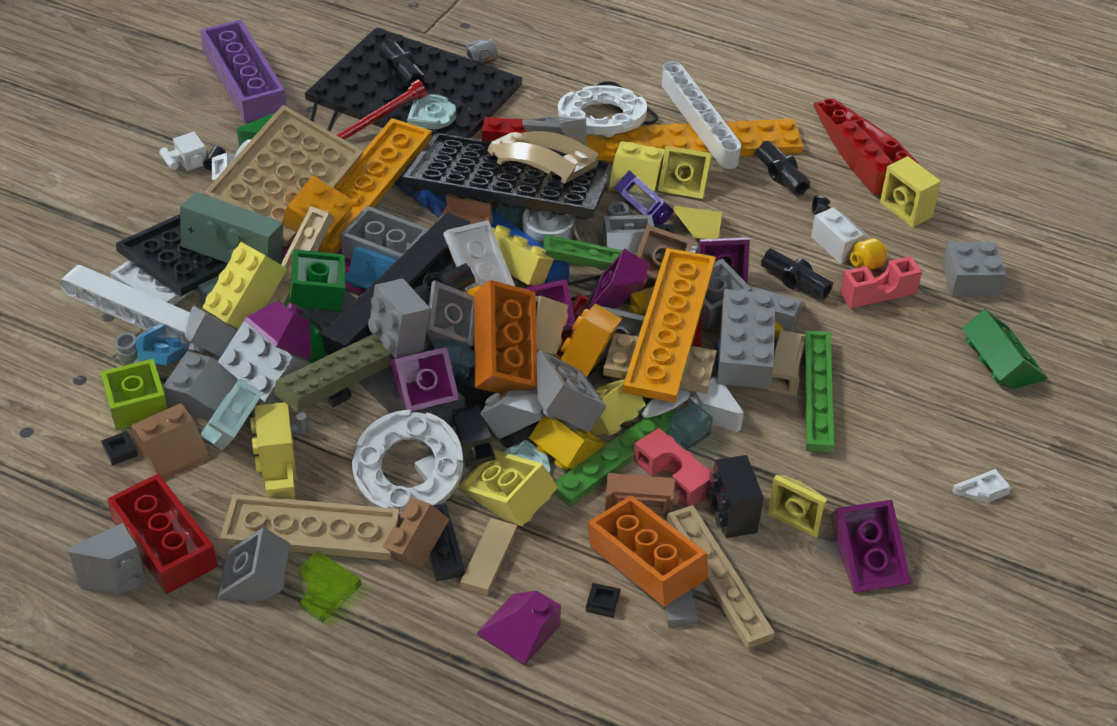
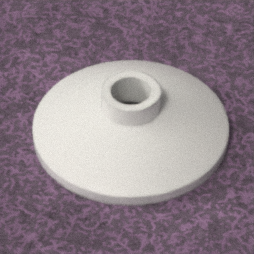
(657, 407)

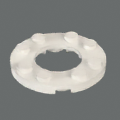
(633, 109)
(407, 426)

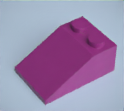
(870, 545)

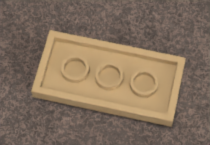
(697, 371)

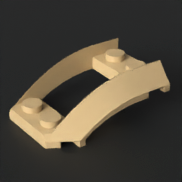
(531, 149)

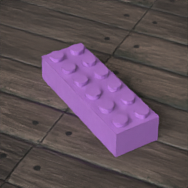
(243, 70)

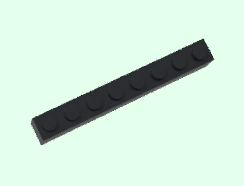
(424, 257)

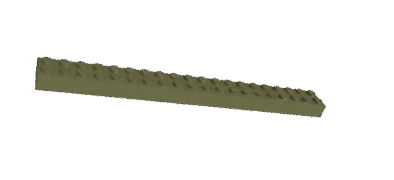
(339, 370)

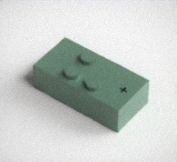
(219, 227)

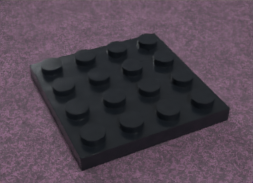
(162, 257)

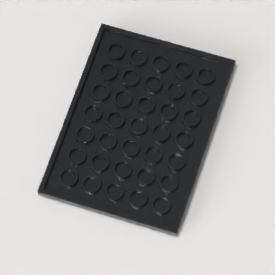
(364, 84)
(469, 171)

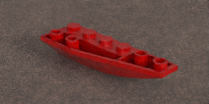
(860, 143)

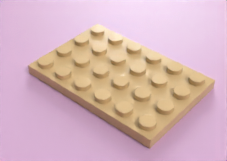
(281, 163)

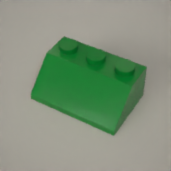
(1002, 351)

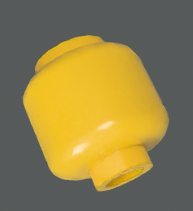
(869, 253)

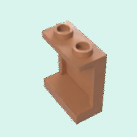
(468, 209)

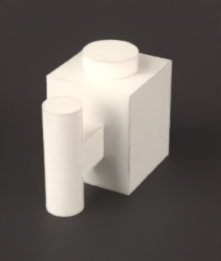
(188, 151)

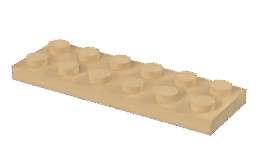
(313, 525)

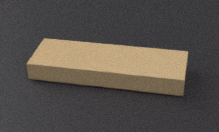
(489, 556)

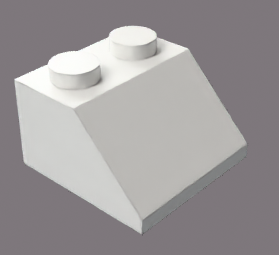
(837, 234)

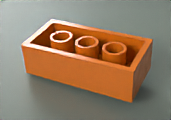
(505, 338)
(648, 550)

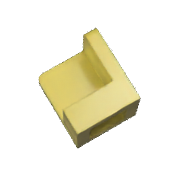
(282, 487)

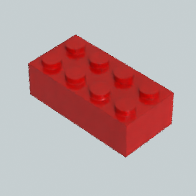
(164, 533)

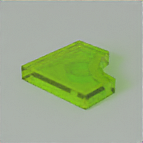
(327, 586)

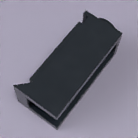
(473, 435)

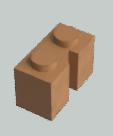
(417, 533)

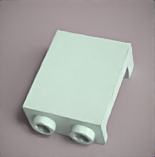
(231, 414)

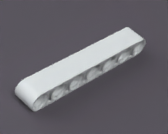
(701, 115)
(125, 302)

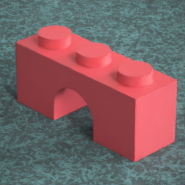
(899, 280)
(661, 453)

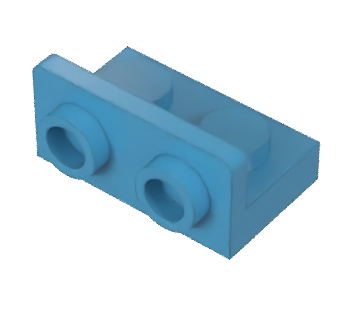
(367, 267)
(155, 346)

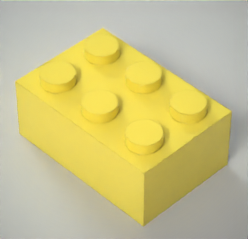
(244, 285)

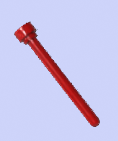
(416, 91)

